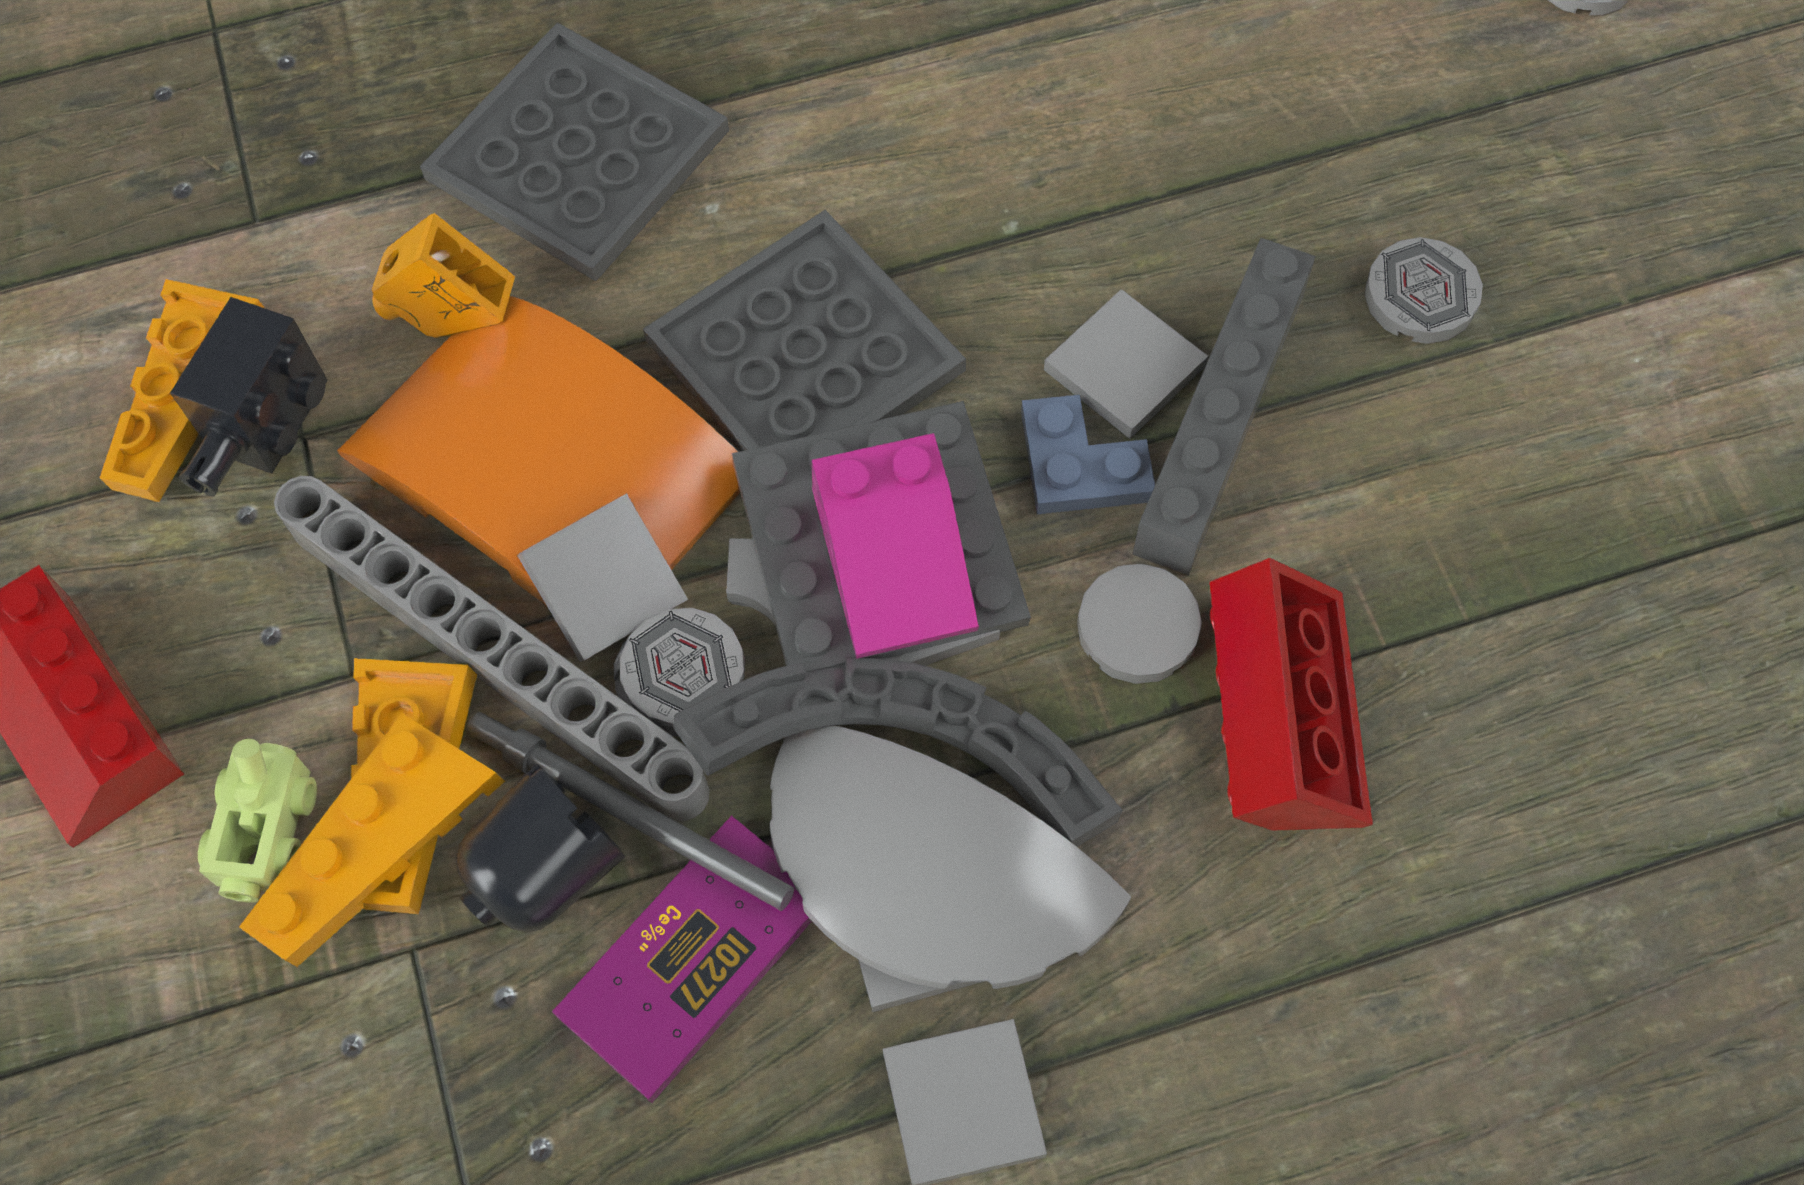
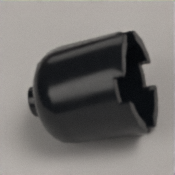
(532, 856)

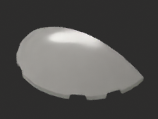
(929, 865)

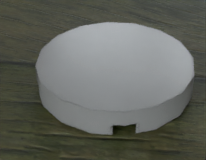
(1139, 623)

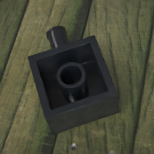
(247, 392)

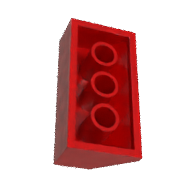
(1288, 701)
(72, 713)

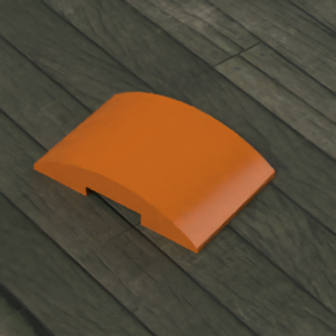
(536, 429)

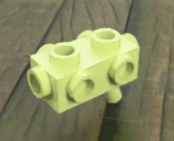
(258, 812)

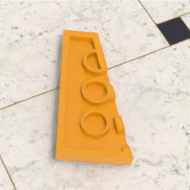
(155, 431)
(436, 699)
(382, 817)

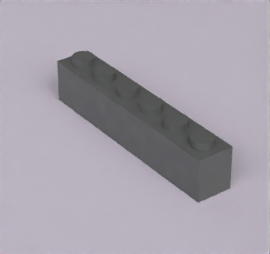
(1223, 407)

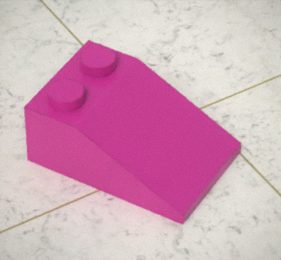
(894, 545)

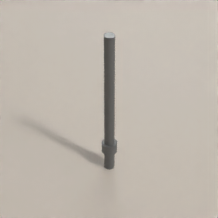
(526, 750)

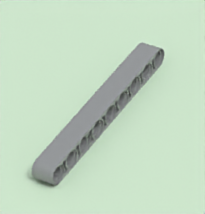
(508, 662)

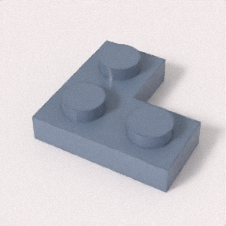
(1078, 475)

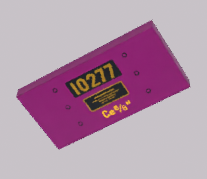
(682, 967)

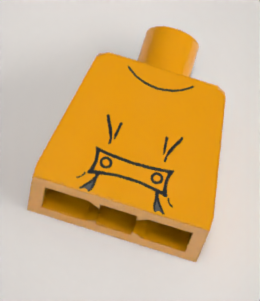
(440, 281)

